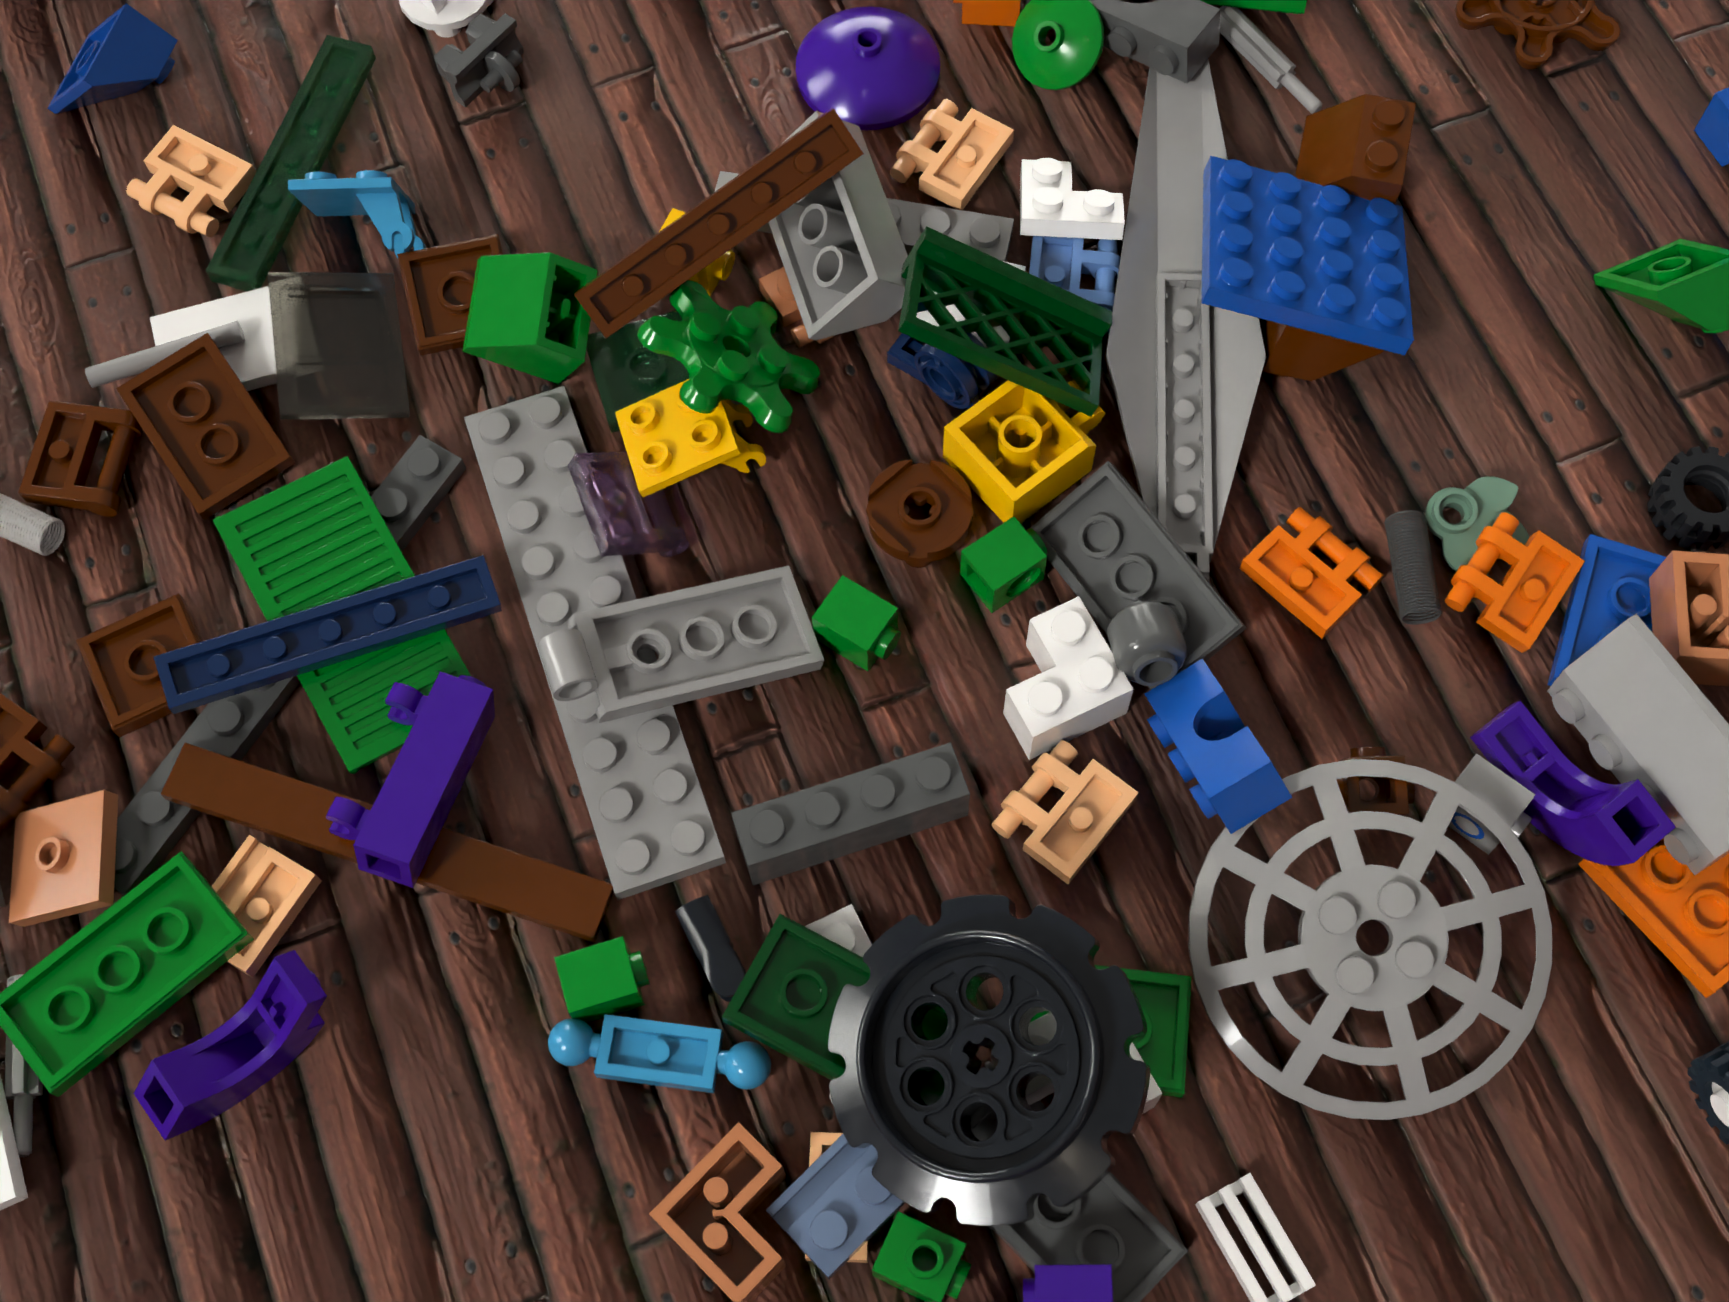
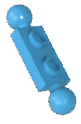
(659, 1053)

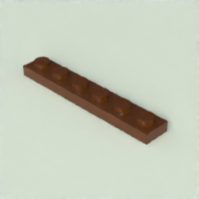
(719, 223)

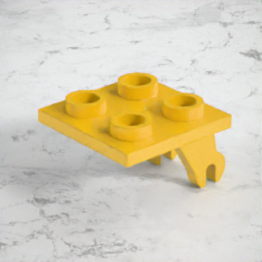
(674, 442)

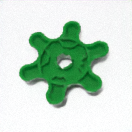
(711, 349)

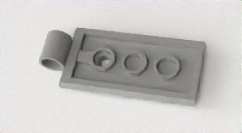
(704, 639)

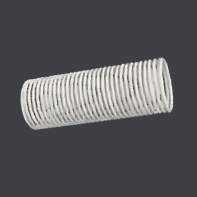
(8, 517)

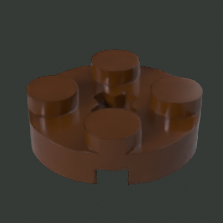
(919, 540)

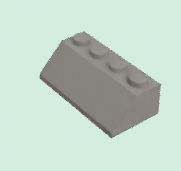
(842, 249)
(1654, 727)

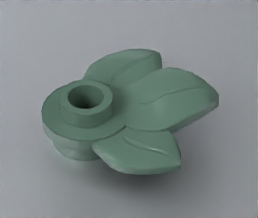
(1479, 507)

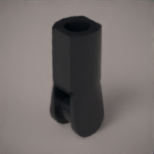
(712, 946)

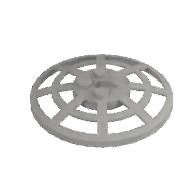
(1362, 981)

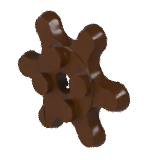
(1540, 25)

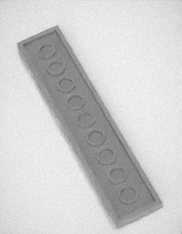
(631, 767)

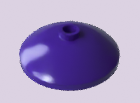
(868, 67)

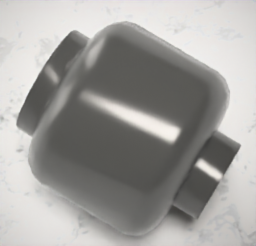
(1147, 642)

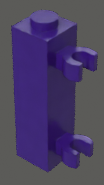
(424, 779)

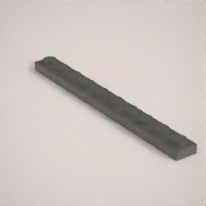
(232, 725)

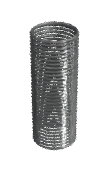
(1407, 557)

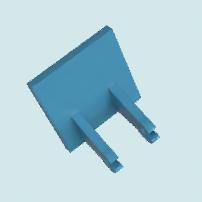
(367, 194)

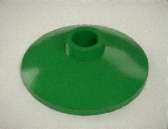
(1073, 52)

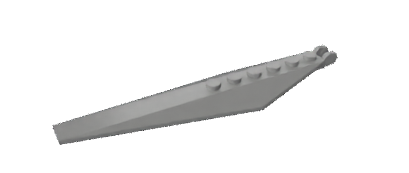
(1175, 364)

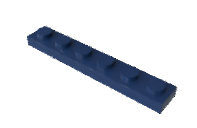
(326, 634)

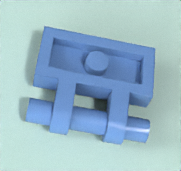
(1064, 260)

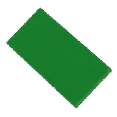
(119, 973)

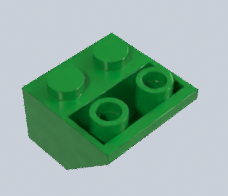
(528, 313)

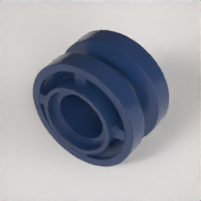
(952, 377)

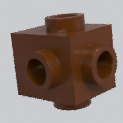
(1390, 793)

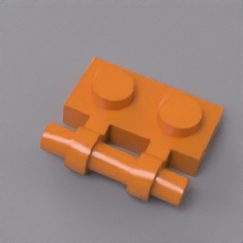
(1303, 581)
(1530, 589)

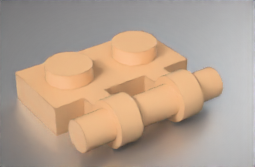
(962, 162)
(202, 170)
(1077, 822)

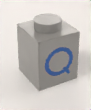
(1500, 793)

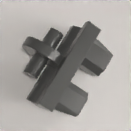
(485, 62)

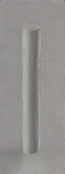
(143, 360)

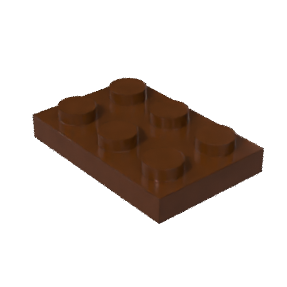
(205, 426)

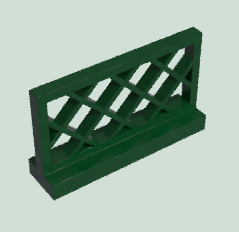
(1010, 300)

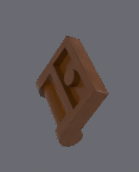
(65, 455)

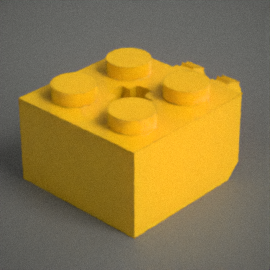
(1020, 449)

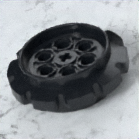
(930, 1149)

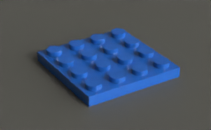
(1305, 255)

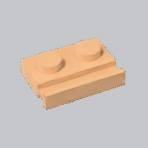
(265, 896)

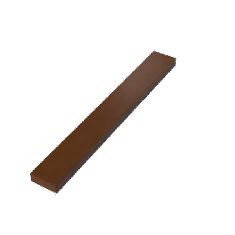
(454, 866)

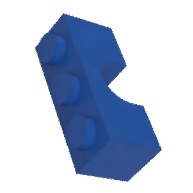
(1214, 748)

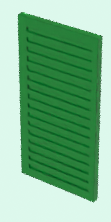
(318, 546)

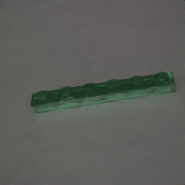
(297, 149)

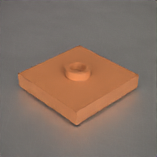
(64, 858)

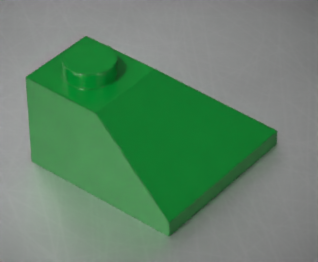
(1678, 281)

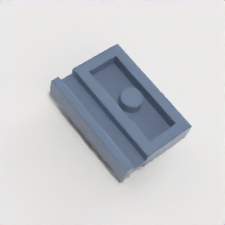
(835, 1206)

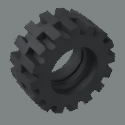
(1678, 513)

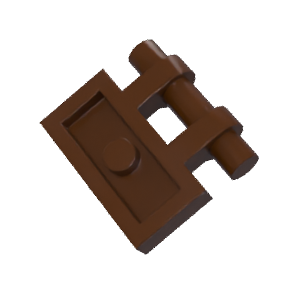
(17, 738)

